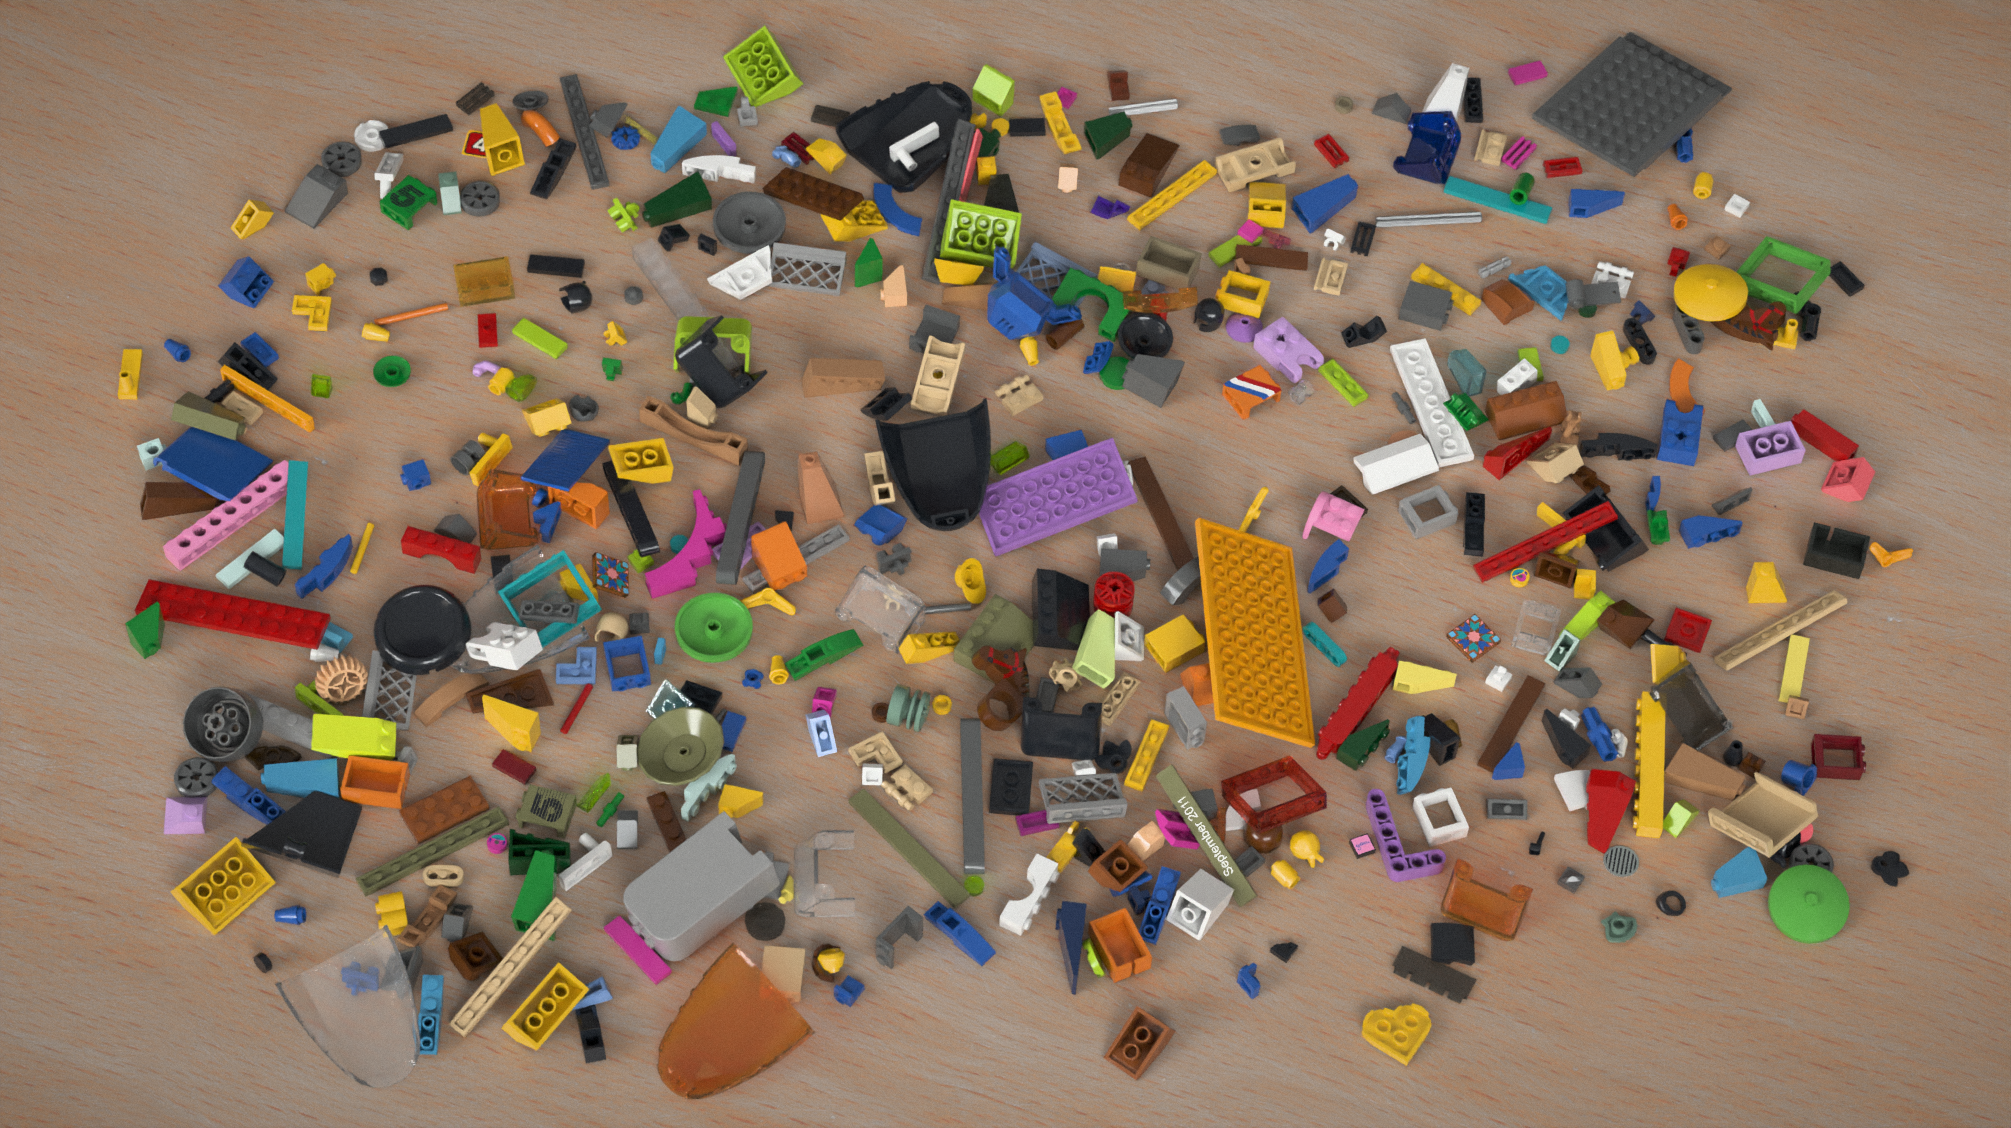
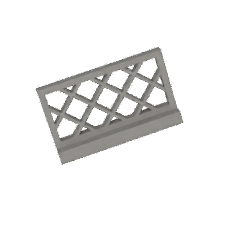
(794, 253)
(372, 692)
(1085, 809)

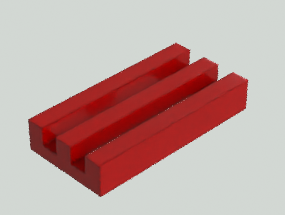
(1328, 152)
(1564, 169)

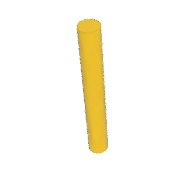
(362, 548)

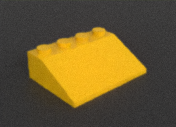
(223, 886)

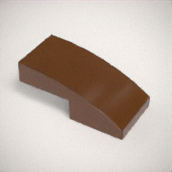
(1587, 480)

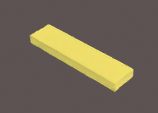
(1794, 667)

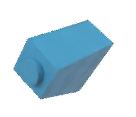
(1739, 874)

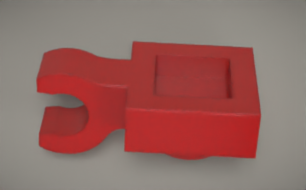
(1678, 259)

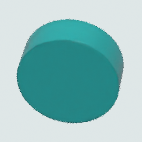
(1560, 344)
(677, 543)

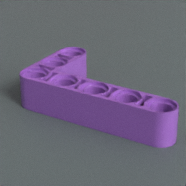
(1392, 843)

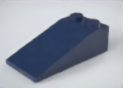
(1070, 923)

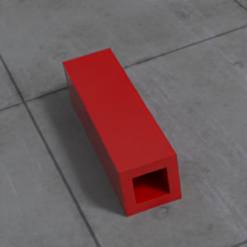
(1823, 437)

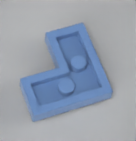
(582, 672)

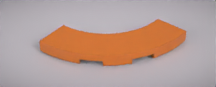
(1679, 386)

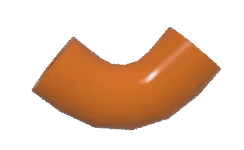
(541, 126)

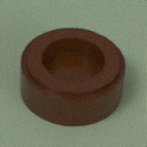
(879, 712)

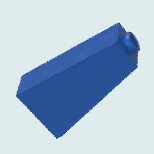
(1324, 202)
(1065, 444)

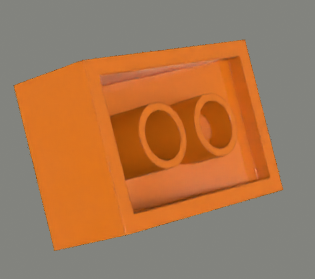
(583, 502)

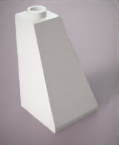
(1449, 91)

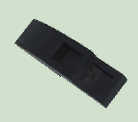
(1623, 445)
(1474, 524)

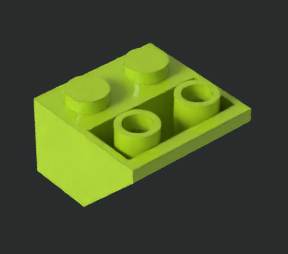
(994, 90)

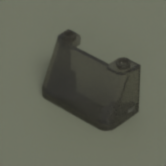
(1690, 706)

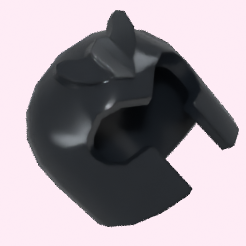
(578, 297)
(1210, 311)

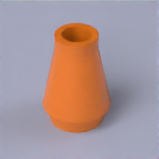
(1677, 218)

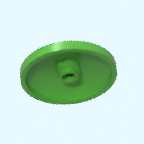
(713, 627)
(1808, 904)

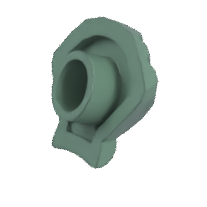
(1619, 928)

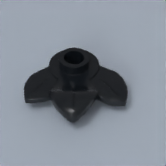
(1114, 754)
(1889, 867)

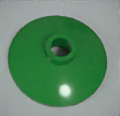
(392, 365)

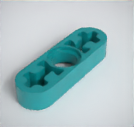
(1324, 644)

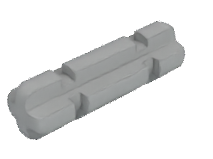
(1494, 267)

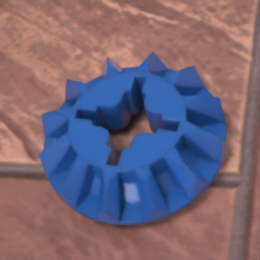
(619, 141)

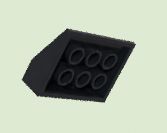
(1059, 610)

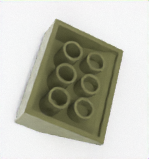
(997, 626)

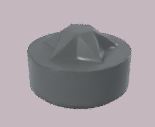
(633, 295)

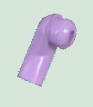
(484, 366)

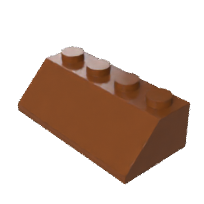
(1526, 410)

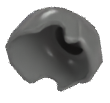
(583, 409)

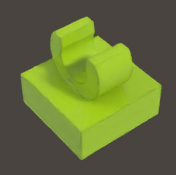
(638, 563)

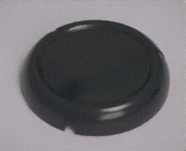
(422, 629)

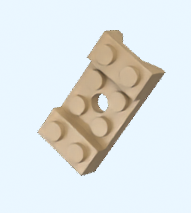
(1238, 170)
(934, 394)

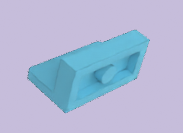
(336, 637)

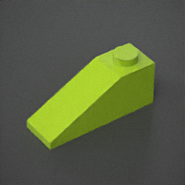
(1585, 620)

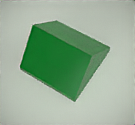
(869, 265)

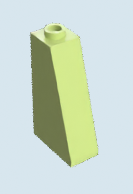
(1097, 650)

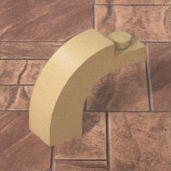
(879, 486)

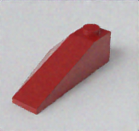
(1511, 454)
(1608, 799)

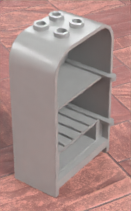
(698, 890)

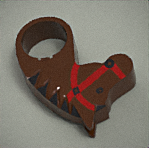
(1755, 325)
(1011, 684)

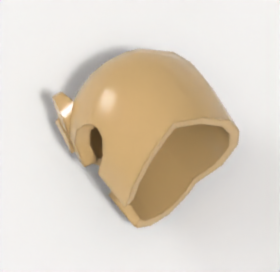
(613, 623)

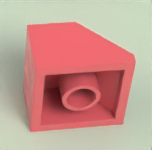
(1849, 479)

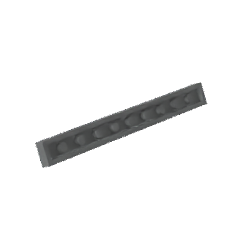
(950, 190)

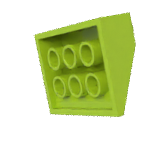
(762, 68)
(976, 230)

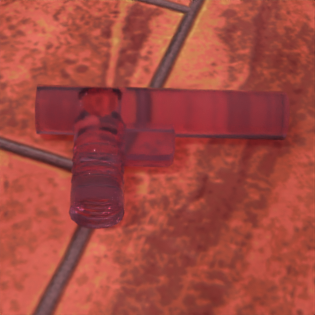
(1275, 238)

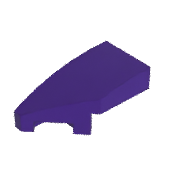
(1108, 209)

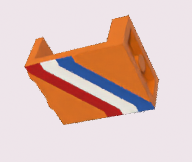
(1250, 390)

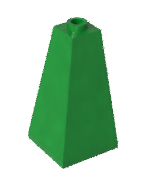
(536, 891)

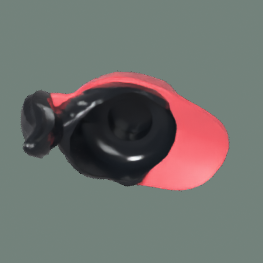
(1786, 850)

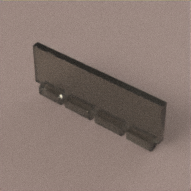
(1437, 974)

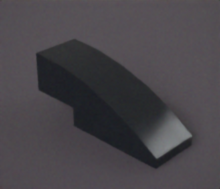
(590, 1034)

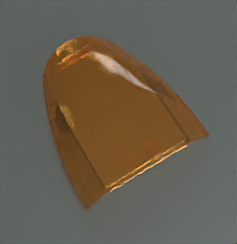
(728, 1029)

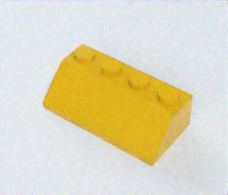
(545, 1007)

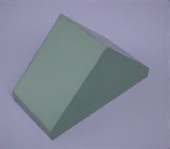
(1563, 650)

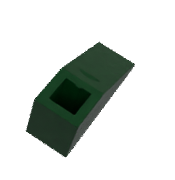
(1360, 744)

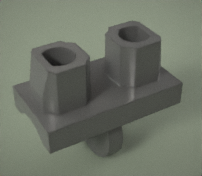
(895, 561)

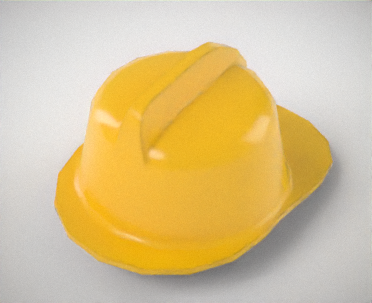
(971, 579)

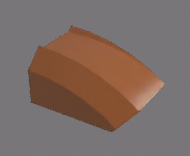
(1507, 301)

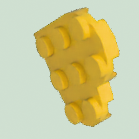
(1397, 1031)

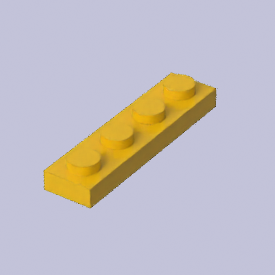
(1462, 299)

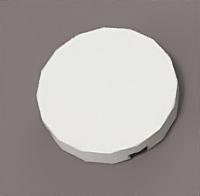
(368, 137)

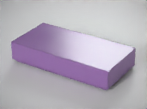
(723, 139)

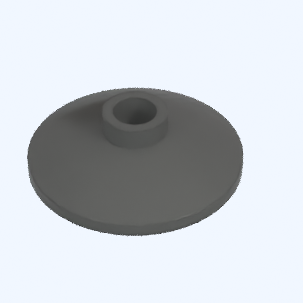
(530, 100)

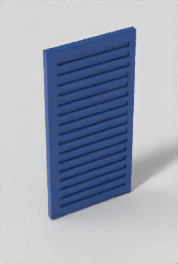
(565, 459)

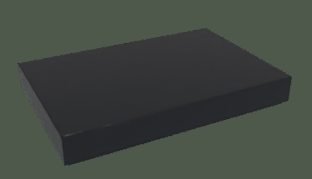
(1011, 787)

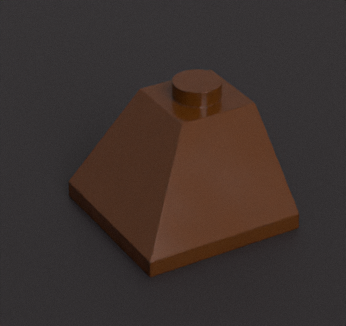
(1557, 568)
(1624, 622)

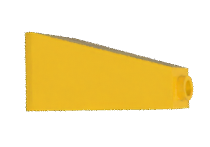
(500, 141)

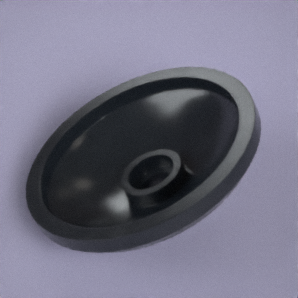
(1148, 329)

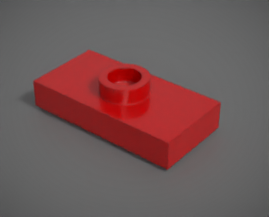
(487, 330)

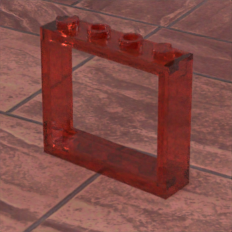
(1312, 802)

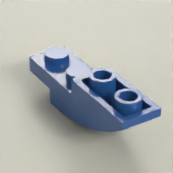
(332, 563)
(246, 798)
(1159, 905)
(961, 933)

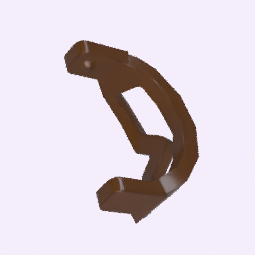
(816, 969)

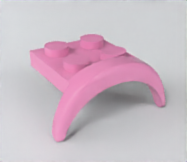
(1333, 516)

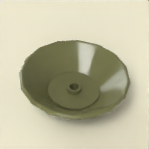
(672, 735)

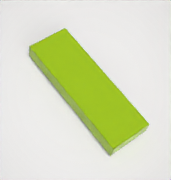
(1226, 252)
(540, 338)
(1343, 382)

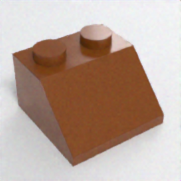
(1117, 867)

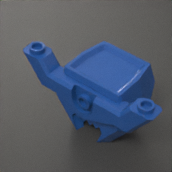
(1020, 307)

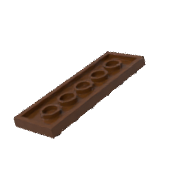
(813, 193)

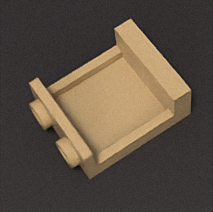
(785, 970)

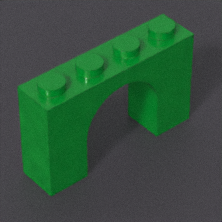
(1078, 284)

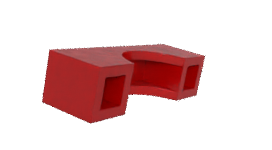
(461, 554)

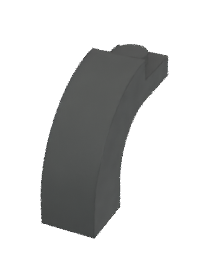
(1182, 583)

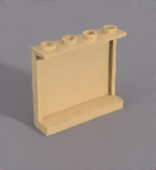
(1765, 816)

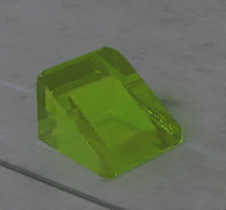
(321, 386)

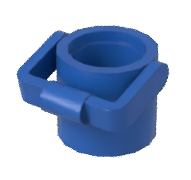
(1799, 776)

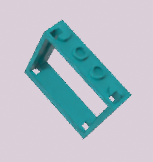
(536, 575)

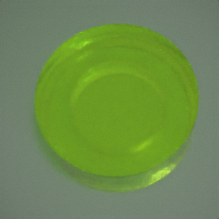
(974, 885)

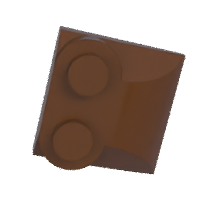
(474, 956)

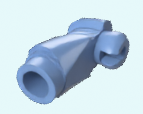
(787, 156)
(1396, 749)

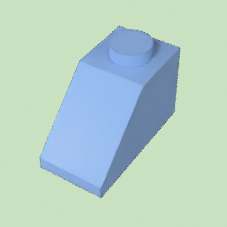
(821, 732)

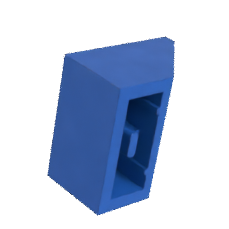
(246, 282)

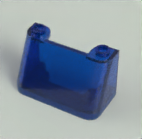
(1431, 147)

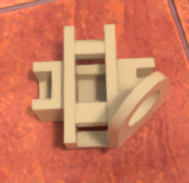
(1069, 679)

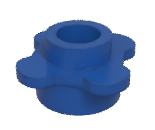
(753, 674)

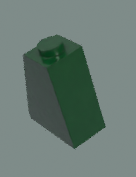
(1107, 132)

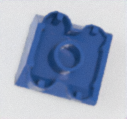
(881, 524)

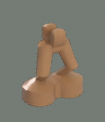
(1570, 428)

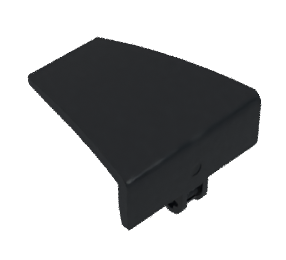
(310, 833)

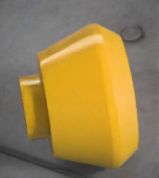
(831, 959)

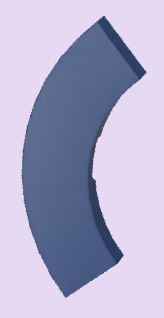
(892, 213)

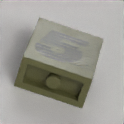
(547, 808)

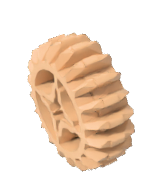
(341, 679)

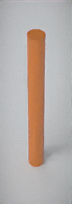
(411, 314)

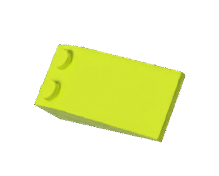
(354, 736)

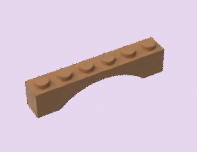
(663, 418)

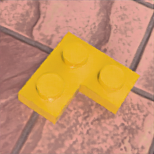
(315, 306)

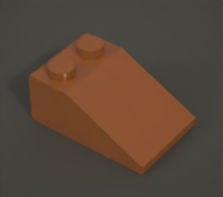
(1139, 1043)

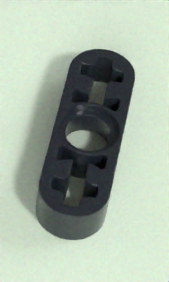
(1641, 334)

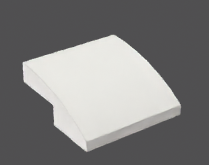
(1573, 788)

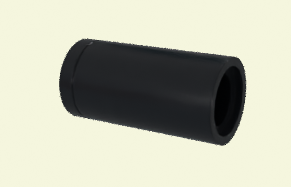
(265, 568)

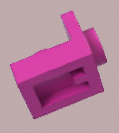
(824, 700)

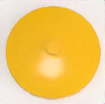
(1710, 292)

